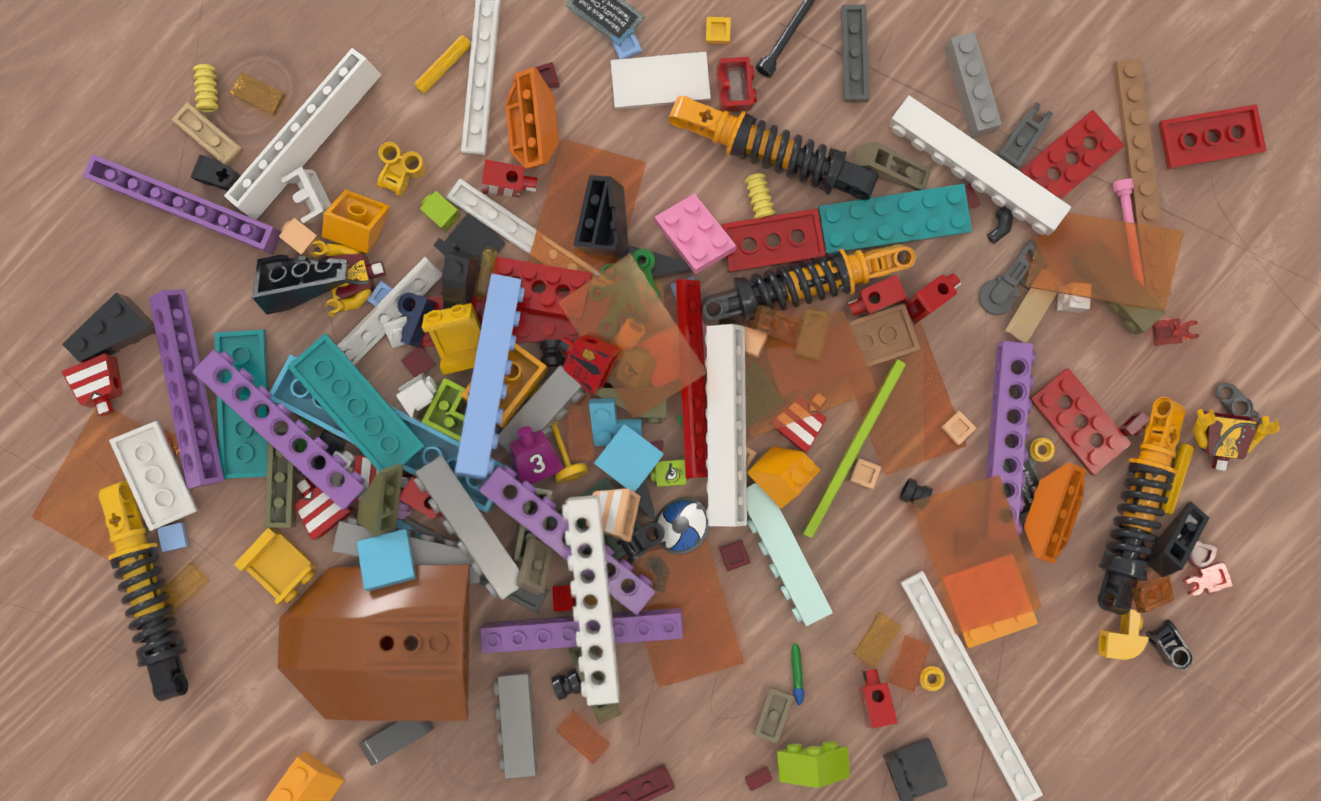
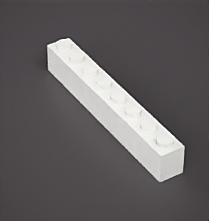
(303, 134)
(978, 166)
(726, 425)

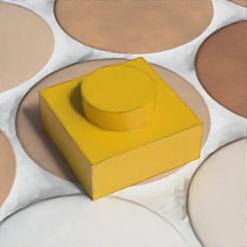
(718, 30)

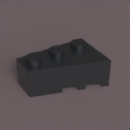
(603, 219)
(110, 329)

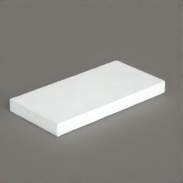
(660, 80)
(153, 475)

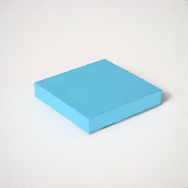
(628, 458)
(386, 560)

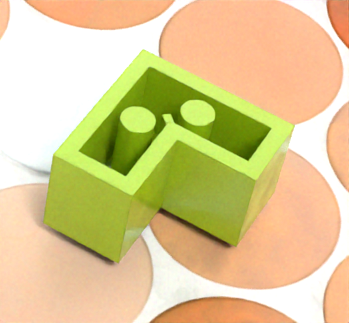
(445, 410)
(813, 765)

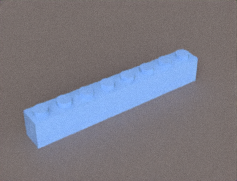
(488, 377)

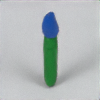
(798, 691)

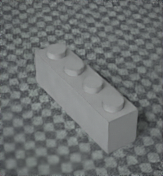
(972, 85)
(544, 407)
(517, 724)

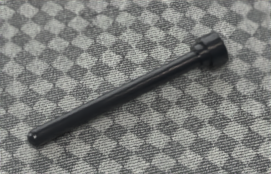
(767, 65)

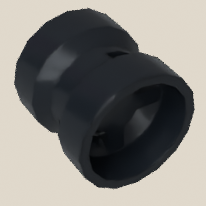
(551, 347)
(912, 491)
(566, 684)

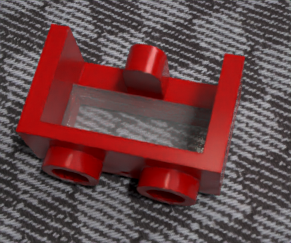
(735, 84)

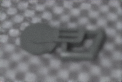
(999, 294)

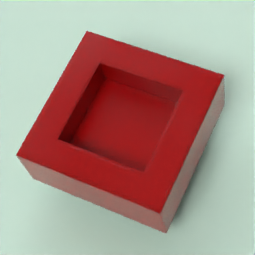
(563, 598)

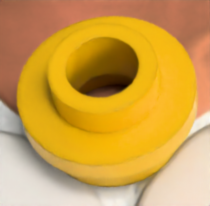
(1049, 449)
(939, 678)

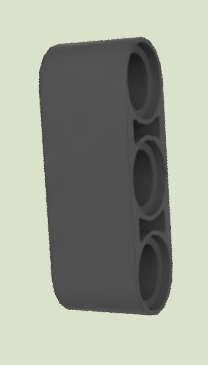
(393, 739)

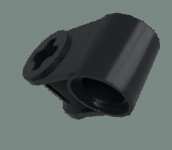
(214, 173)
(641, 541)
(1167, 641)

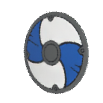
(684, 526)

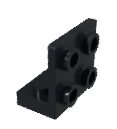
(471, 238)
(915, 770)

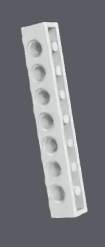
(605, 690)

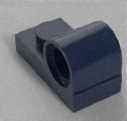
(412, 331)

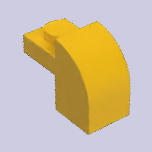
(1127, 642)

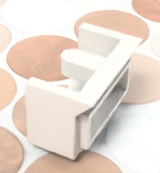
(310, 191)
(417, 393)

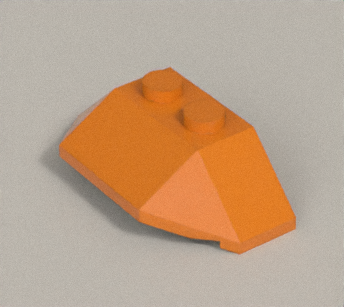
(531, 119)
(1055, 511)

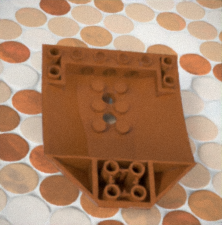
(336, 655)

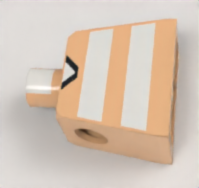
(618, 512)

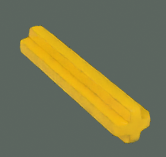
(442, 64)
(1180, 464)

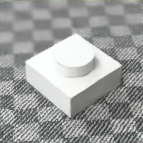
(394, 330)

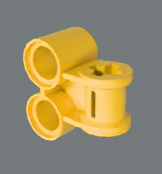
(398, 168)

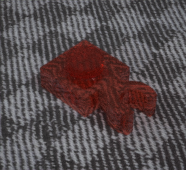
(1171, 332)
(1211, 579)

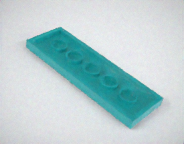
(895, 219)
(355, 404)
(241, 447)

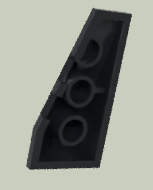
(289, 282)

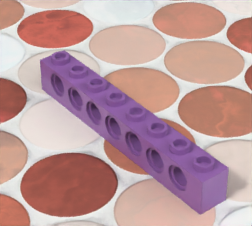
(182, 204)
(210, 373)
(185, 389)
(1000, 427)
(492, 487)
(561, 631)

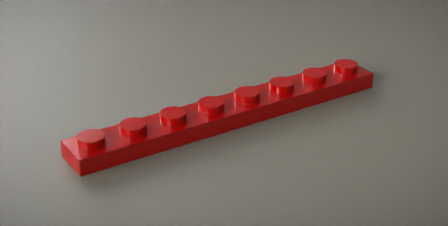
(694, 394)

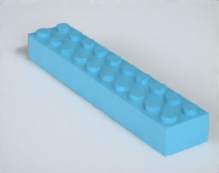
(299, 400)

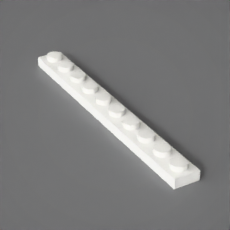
(971, 688)

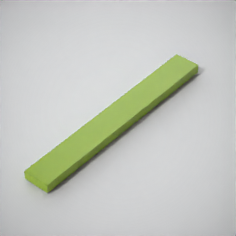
(853, 448)

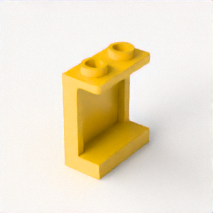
(455, 336)
(277, 565)

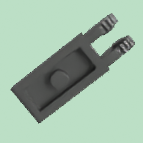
(1024, 137)

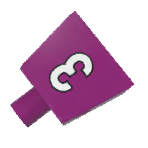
(533, 456)

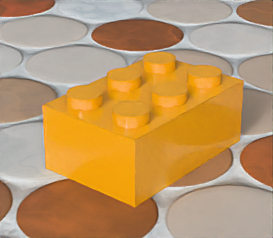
(523, 379)

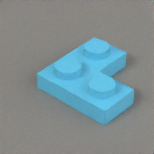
(605, 421)

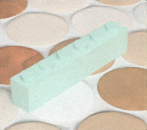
(786, 557)

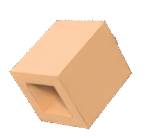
(299, 237)

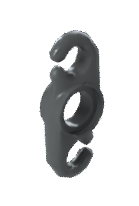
(1235, 396)

